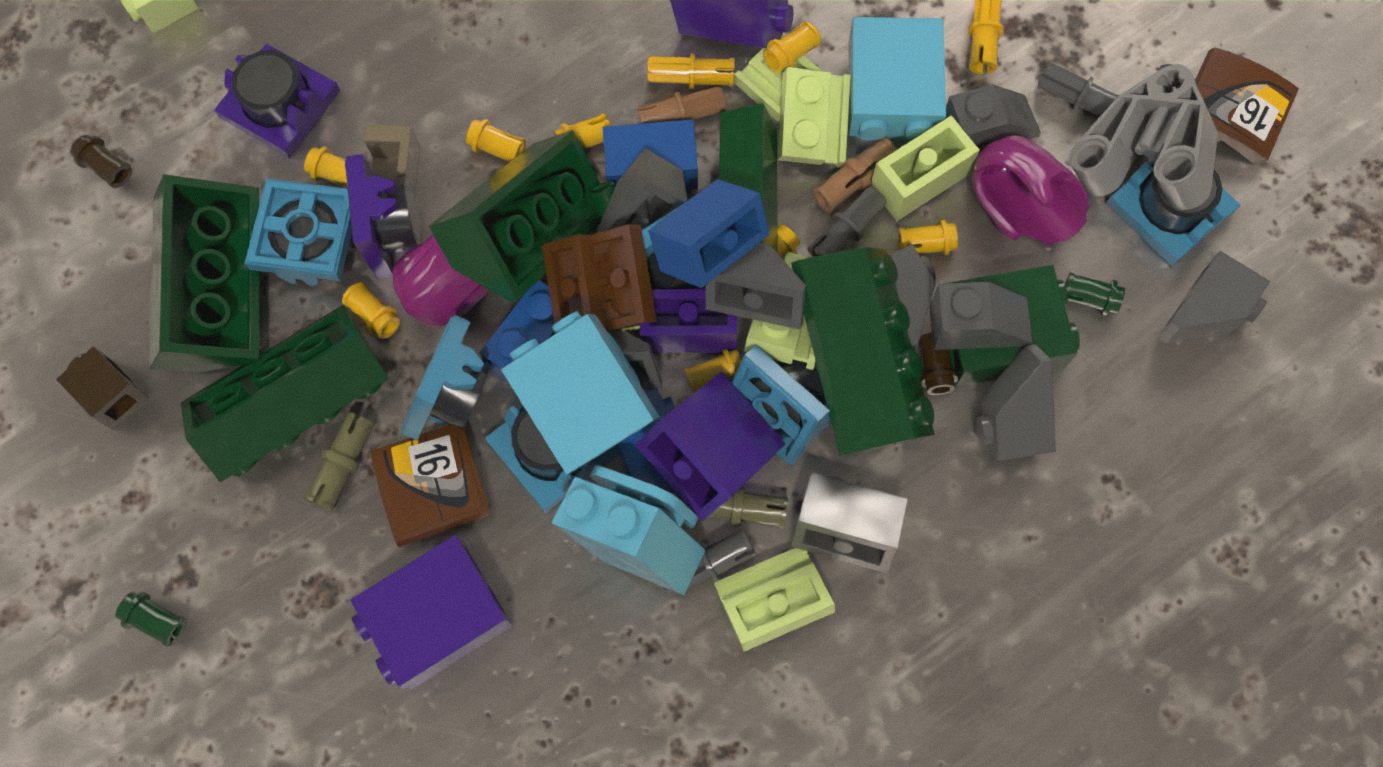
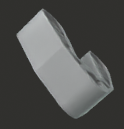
(1155, 119)

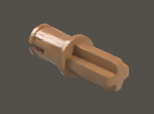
(684, 107)

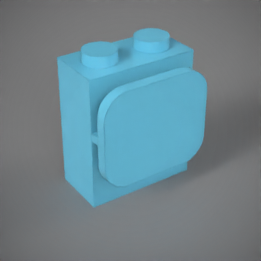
(896, 77)
(579, 390)
(632, 527)

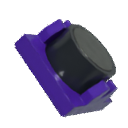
(275, 96)
(381, 215)

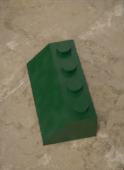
(504, 222)
(199, 279)
(864, 350)
(281, 394)

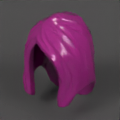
(1029, 191)
(431, 287)

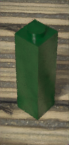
(750, 158)

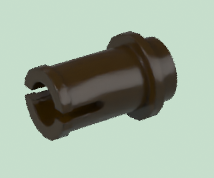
(91, 153)
(937, 368)

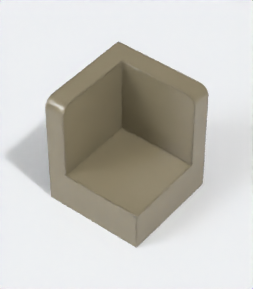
(393, 151)

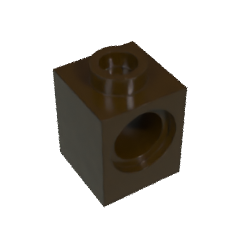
(101, 388)

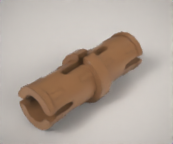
(853, 175)

